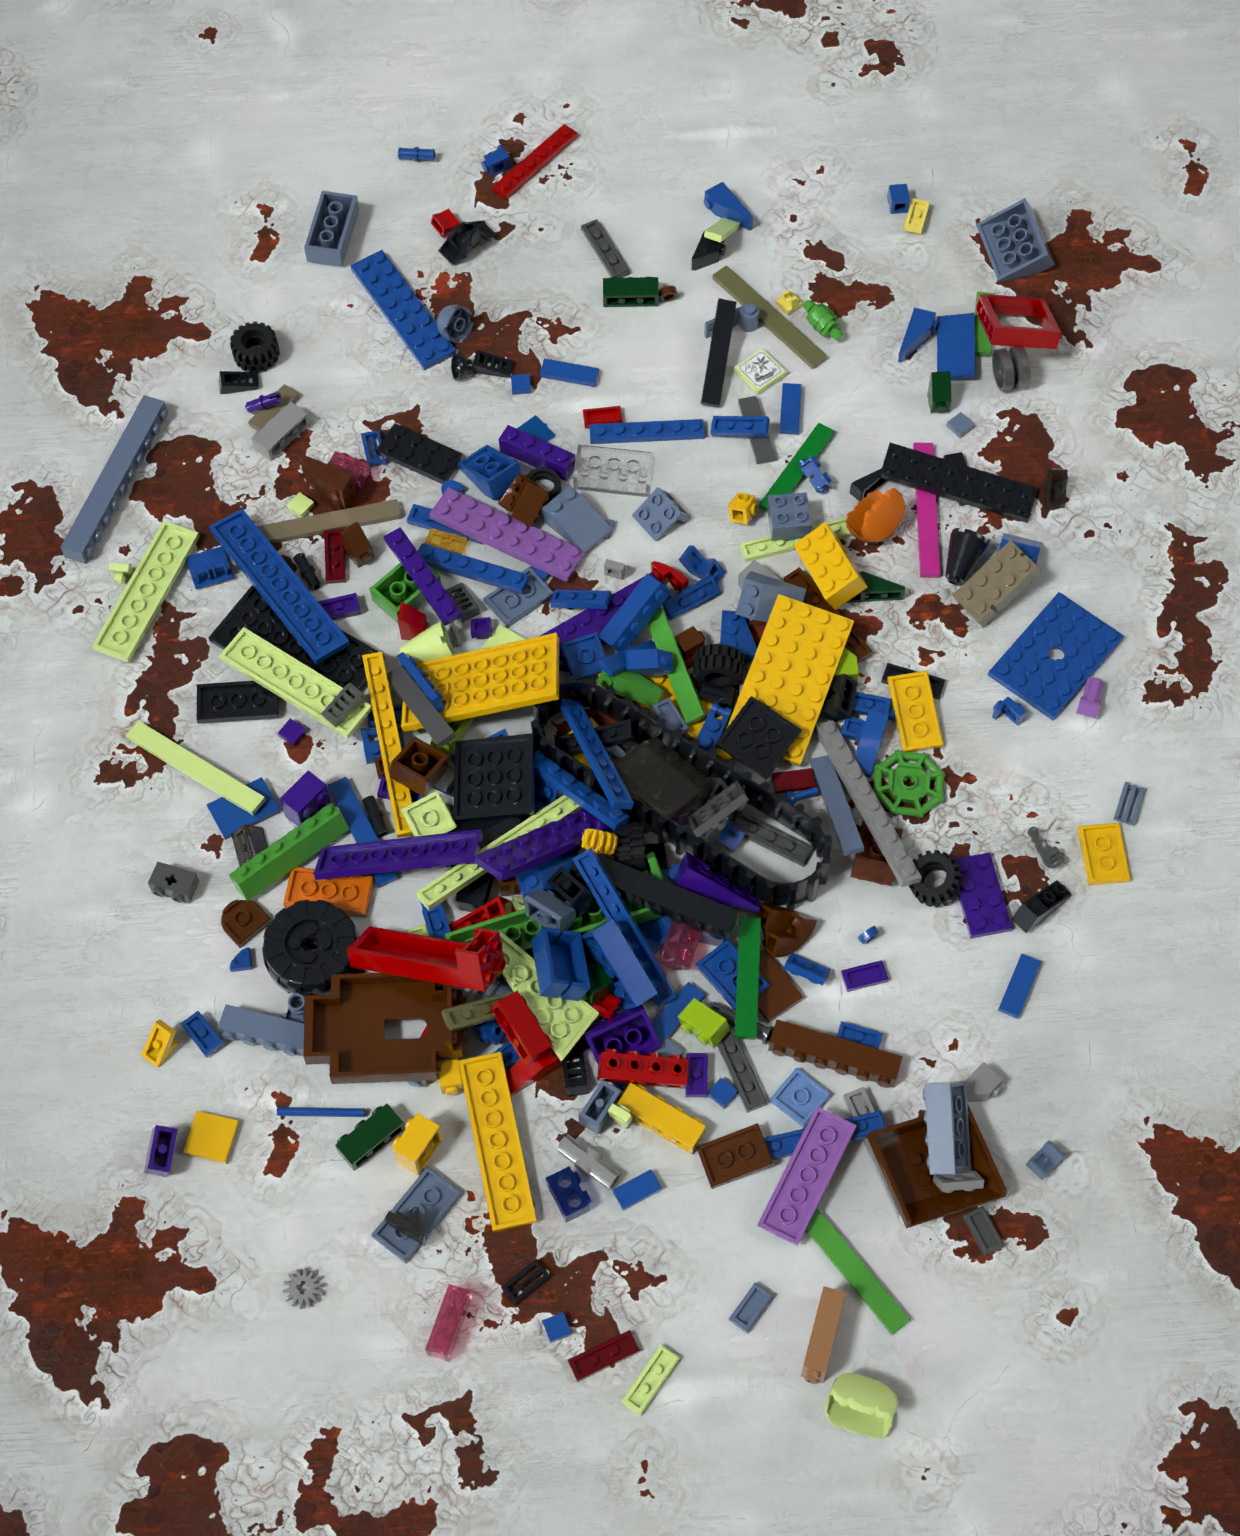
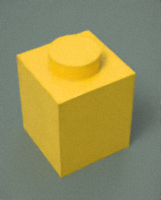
(450, 1077)

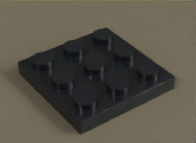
(758, 737)

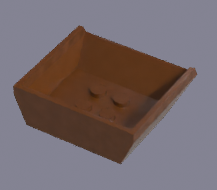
(903, 1161)

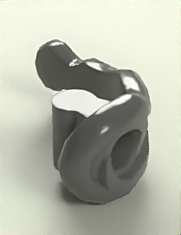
(1050, 856)

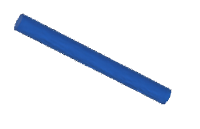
(321, 1112)

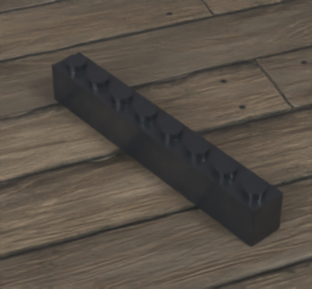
(667, 899)

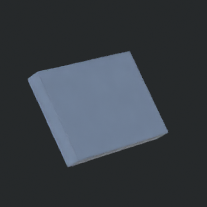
(514, 606)

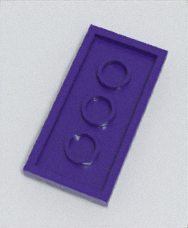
(982, 897)

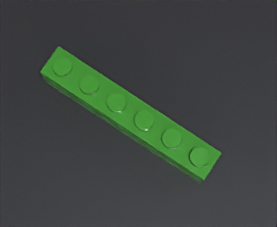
(289, 852)

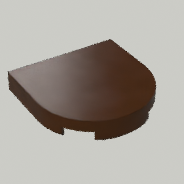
(243, 921)

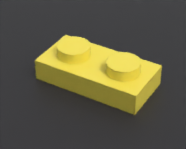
(916, 216)

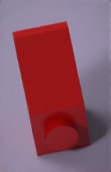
(411, 622)

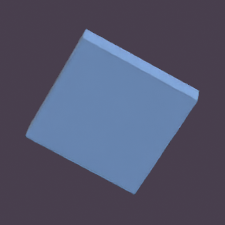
(799, 1097)

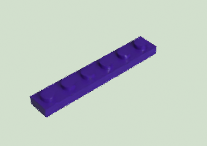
(422, 576)

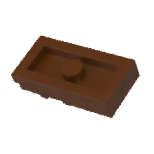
(512, 491)

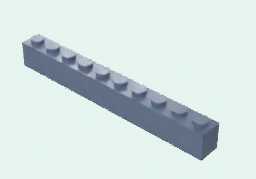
(114, 480)
(267, 1031)

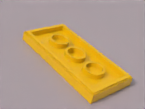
(915, 711)

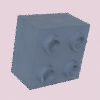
(789, 516)

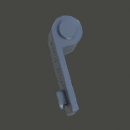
(745, 316)

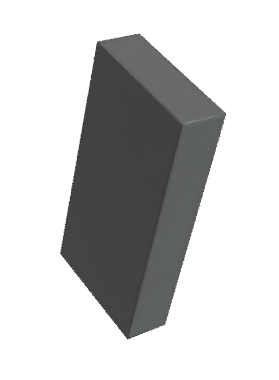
(983, 1231)

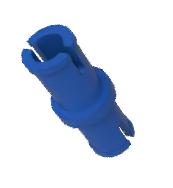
(416, 153)

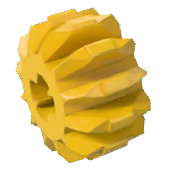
(600, 841)

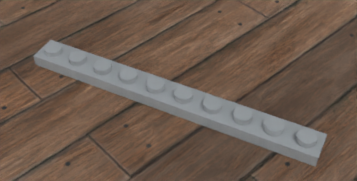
(867, 804)

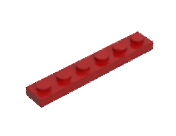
(535, 162)

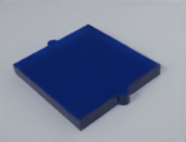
(537, 428)

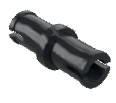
(307, 571)
(375, 816)

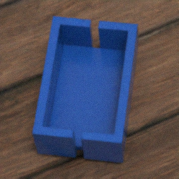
(560, 966)

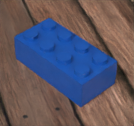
(617, 959)

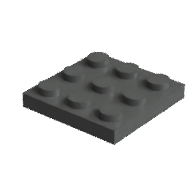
(718, 809)

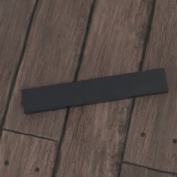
(718, 353)

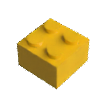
(417, 1143)

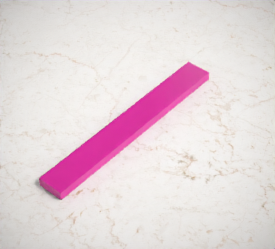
(927, 526)

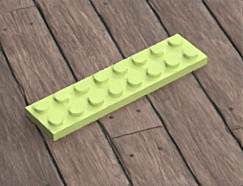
(145, 591)
(289, 679)

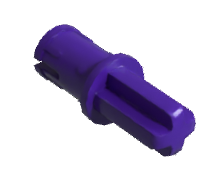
(263, 402)

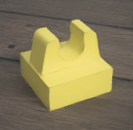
(788, 302)

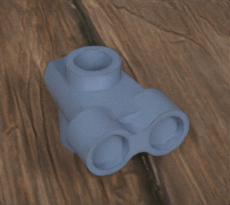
(294, 1013)

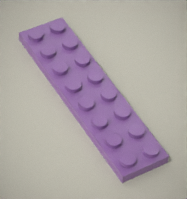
(507, 534)

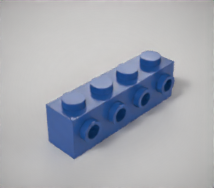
(634, 613)

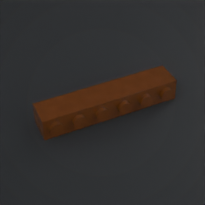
(835, 1053)

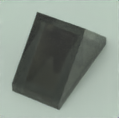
(1055, 488)

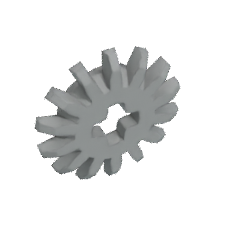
(309, 1294)

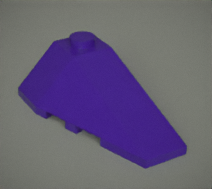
(697, 878)

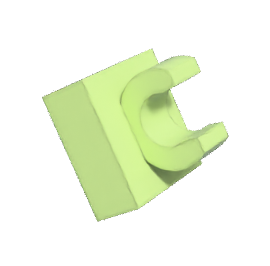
(120, 571)

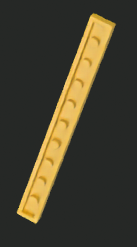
(387, 735)

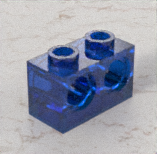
(564, 1195)

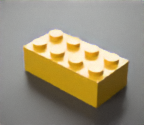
(830, 566)

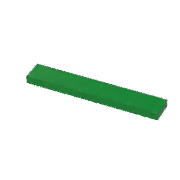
(792, 473)
(747, 978)

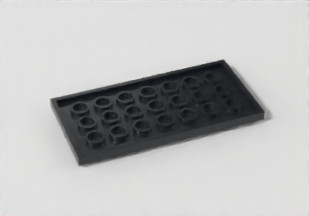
(260, 619)

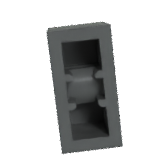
(182, 882)

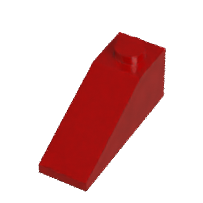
(490, 910)
(522, 1075)

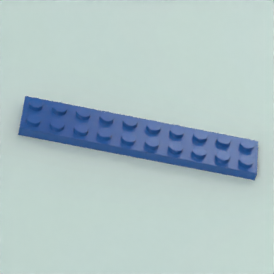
(279, 586)

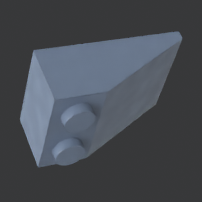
(575, 519)
(760, 594)

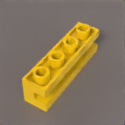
(662, 1118)

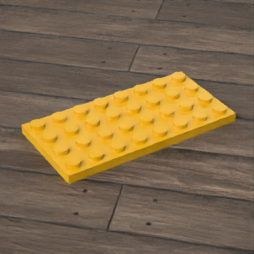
(796, 666)
(493, 679)

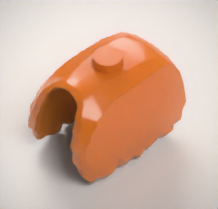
(876, 516)

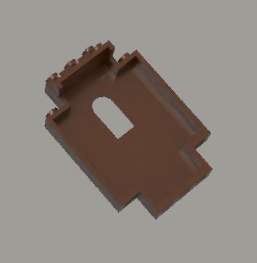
(350, 1028)

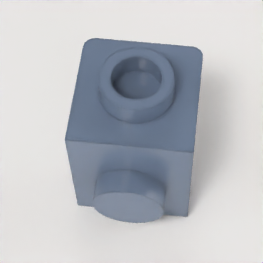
(1045, 1160)

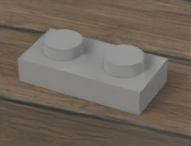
(963, 1181)

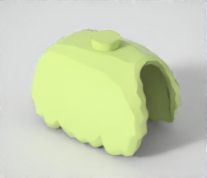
(861, 1405)

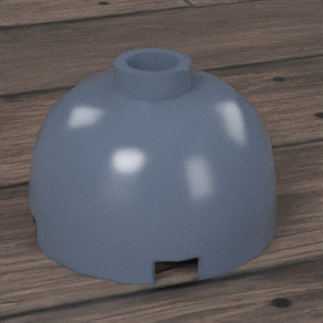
(454, 323)

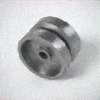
(1011, 368)

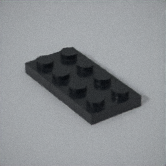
(419, 453)
(235, 702)

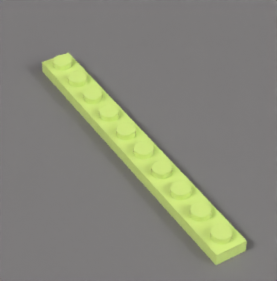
(464, 874)

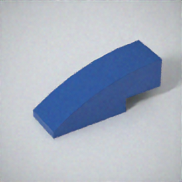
(871, 741)

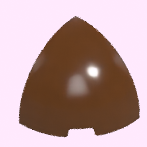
(784, 929)

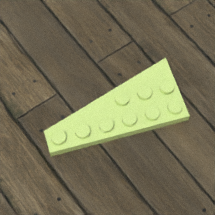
(558, 1018)

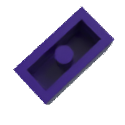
(160, 1151)

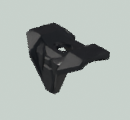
(475, 235)

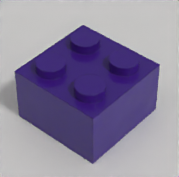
(305, 798)

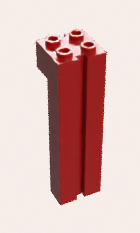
(430, 958)

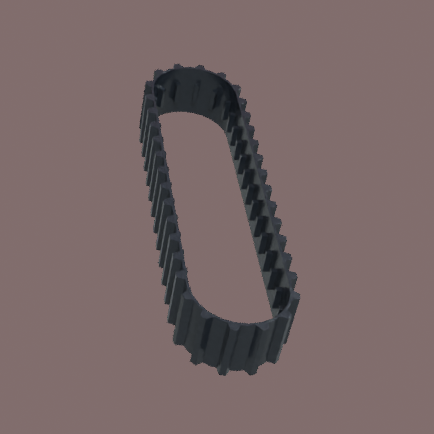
(707, 765)

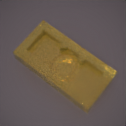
(446, 541)

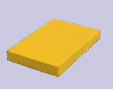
(1103, 854)

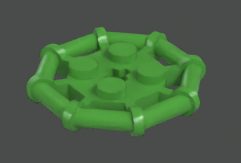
(904, 793)

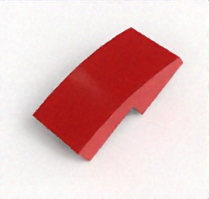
(668, 574)

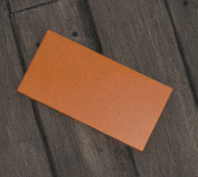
(347, 893)

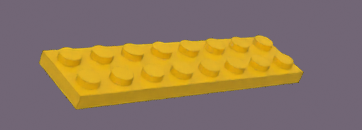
(497, 1142)

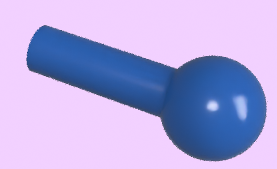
(793, 797)

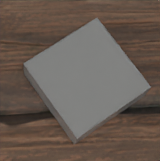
(614, 569)

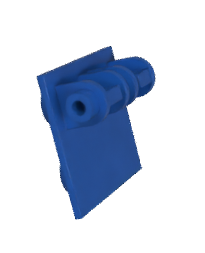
(209, 567)

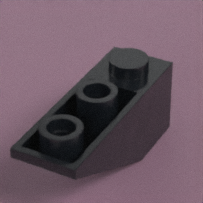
(1040, 906)

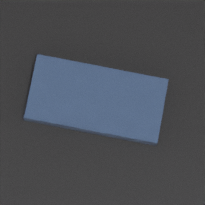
(433, 1197)

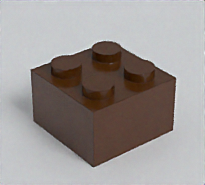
(419, 766)

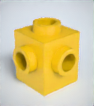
(742, 508)

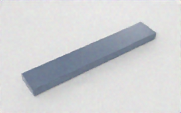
(836, 805)

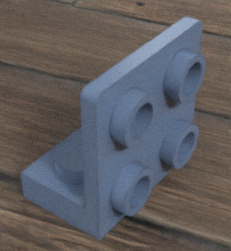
(659, 513)

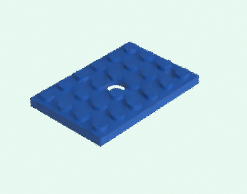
(1049, 682)

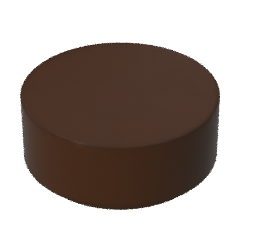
(668, 293)

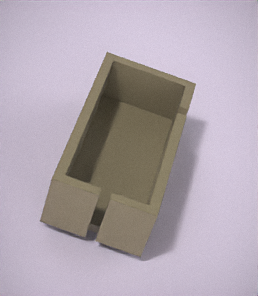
(996, 583)

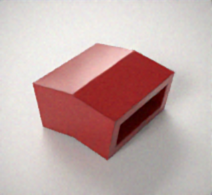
(444, 222)

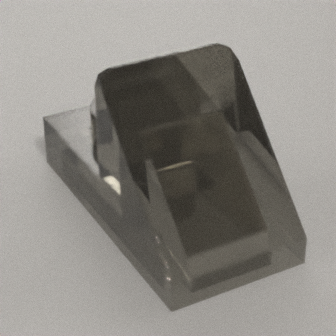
(412, 1228)

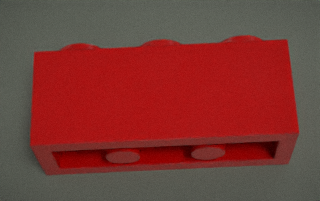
(521, 1027)

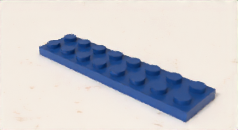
(402, 309)

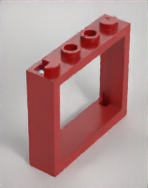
(990, 305)

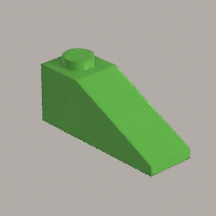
(632, 686)

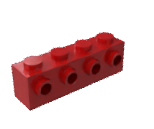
(642, 1069)

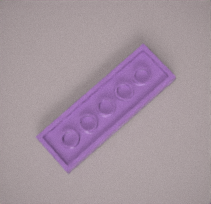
(807, 1176)

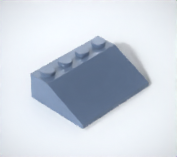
(1015, 242)

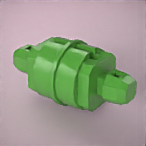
(823, 320)

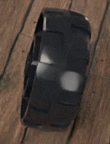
(297, 932)

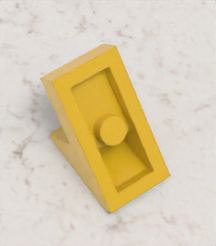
(159, 1043)

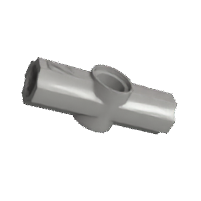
(588, 1161)

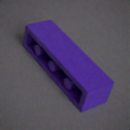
(536, 452)

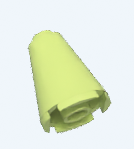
(429, 644)

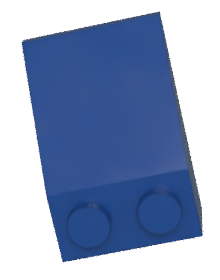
(490, 471)
(539, 875)

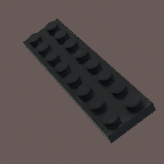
(958, 482)

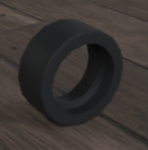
(548, 474)

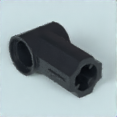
(725, 695)

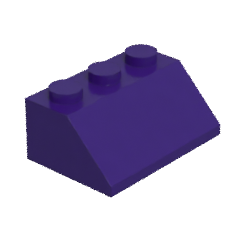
(624, 1032)

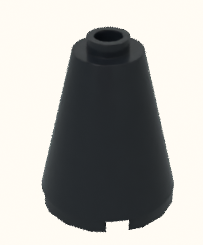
(963, 554)

